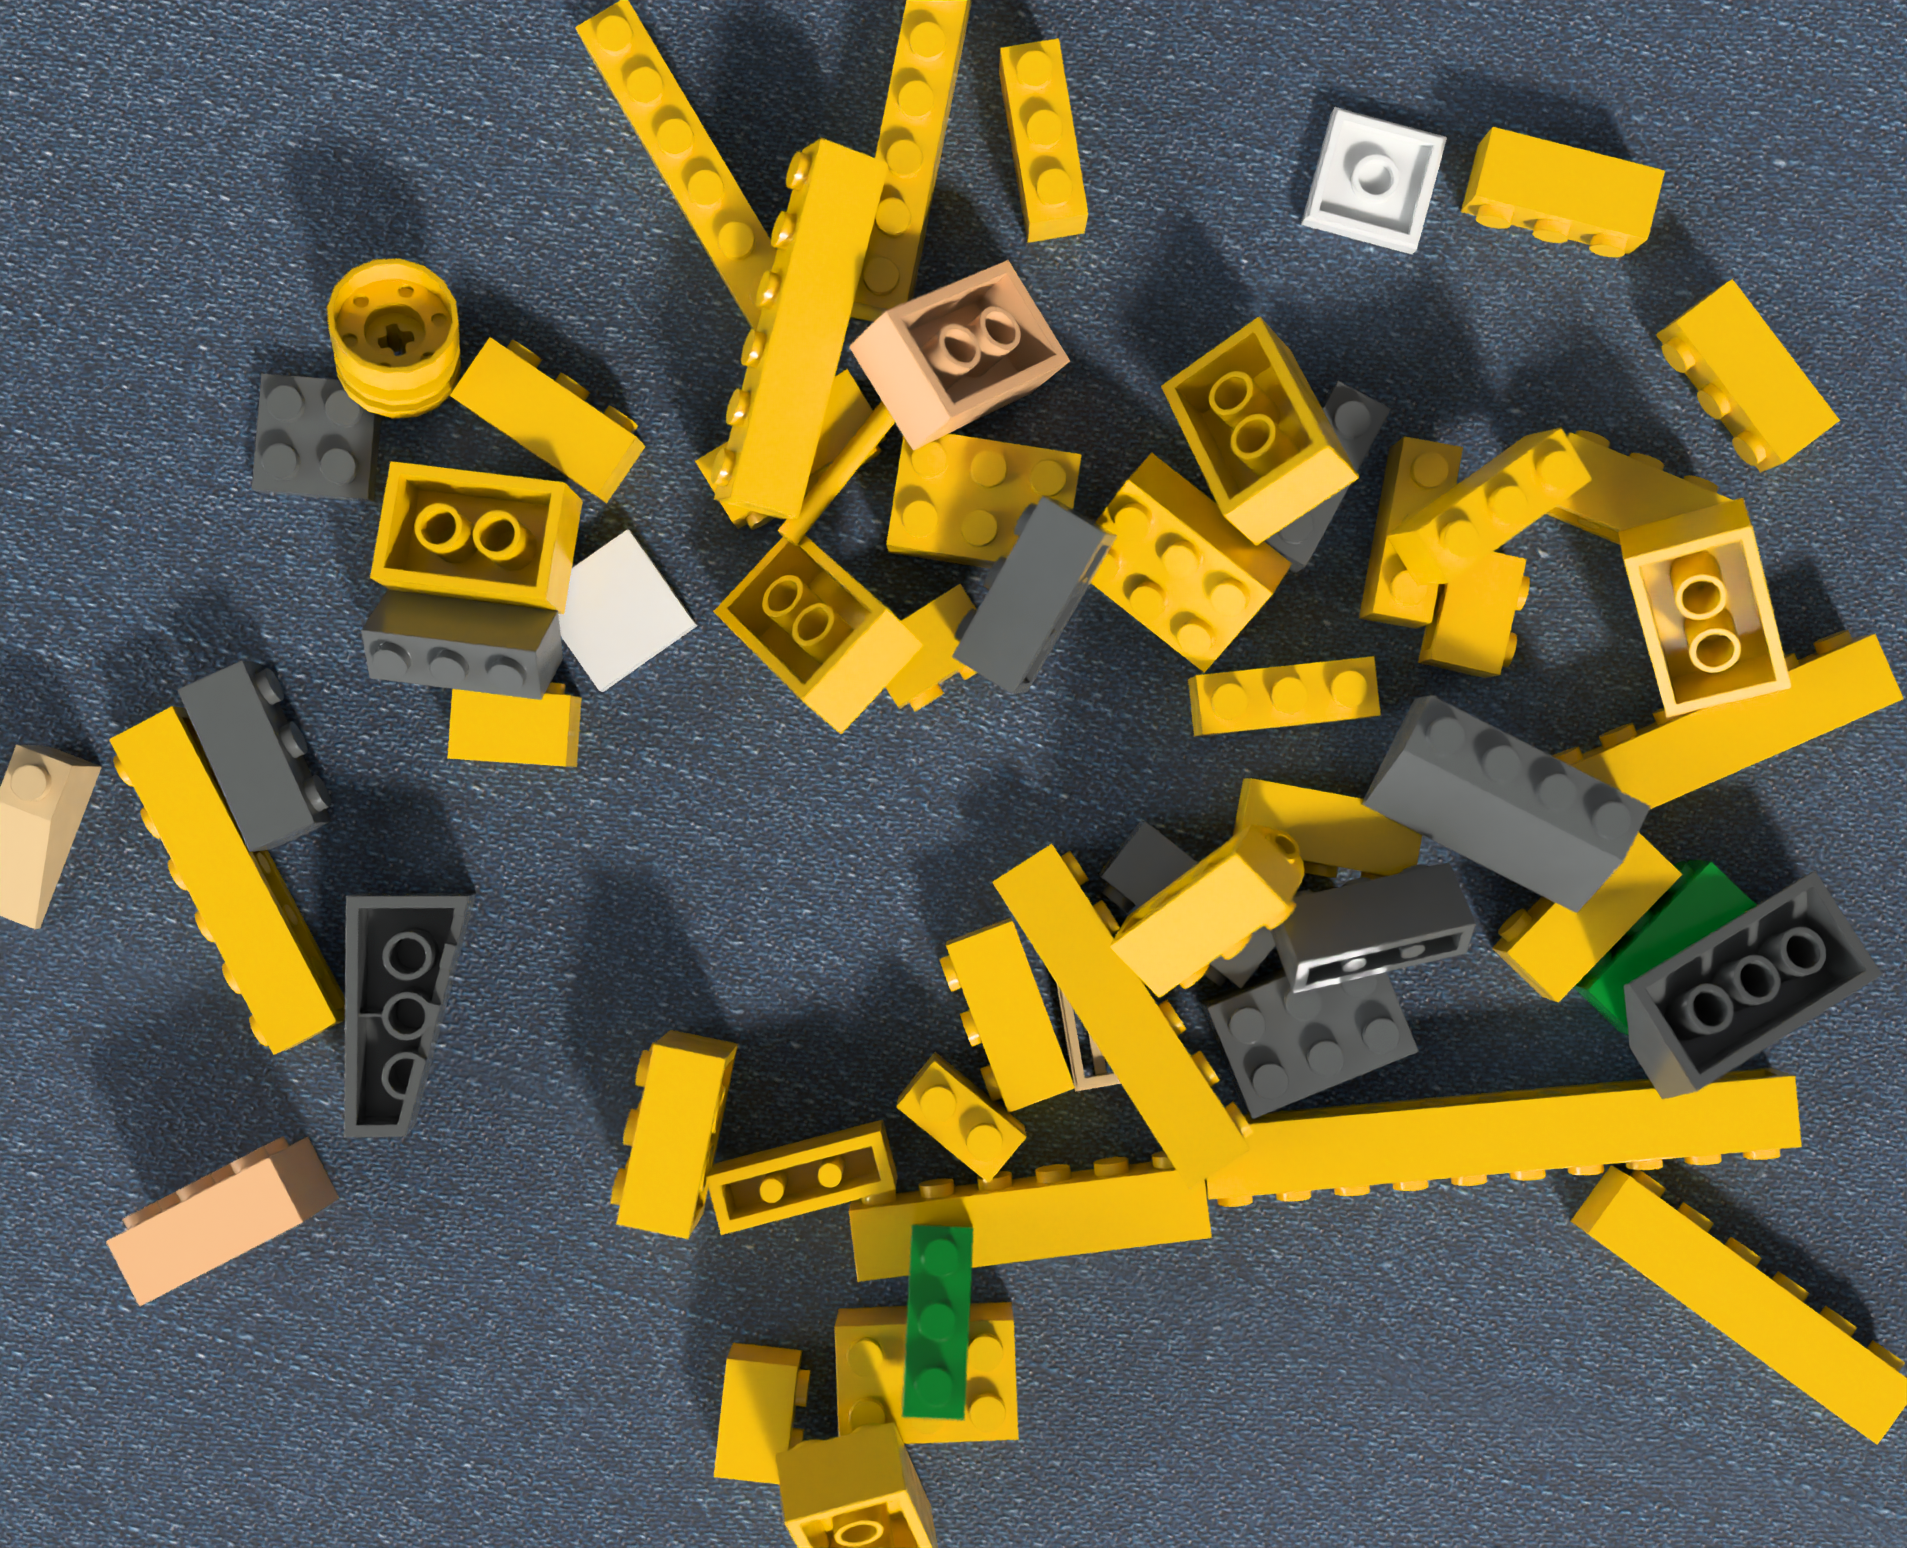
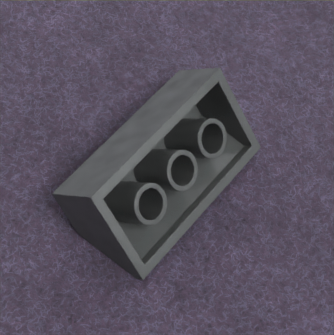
(1504, 804)
(1744, 987)

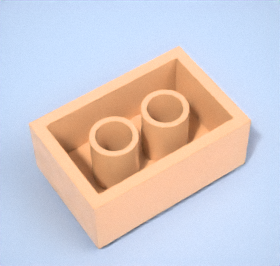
(958, 353)
(221, 1217)

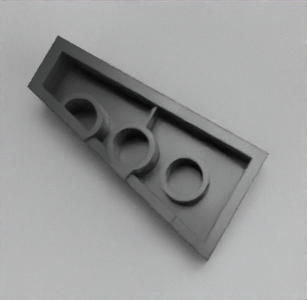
(396, 996)

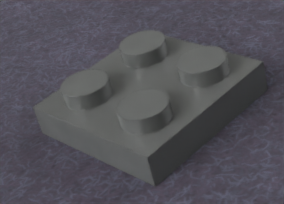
(314, 440)

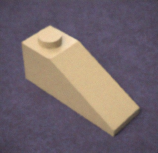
(39, 819)

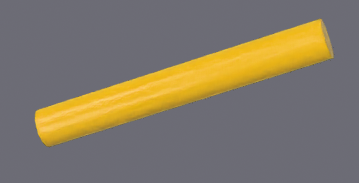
(838, 473)

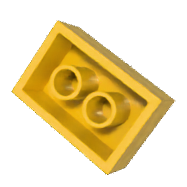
(1258, 432)
(967, 493)
(477, 536)
(1183, 564)
(1704, 608)
(818, 630)
(674, 1133)
(871, 1375)
(855, 1492)

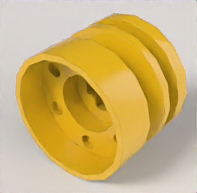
(389, 310)

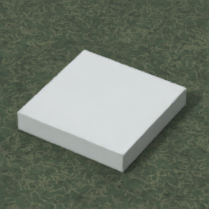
(1374, 180)
(620, 611)

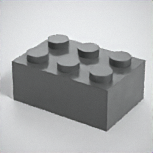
(1304, 1042)

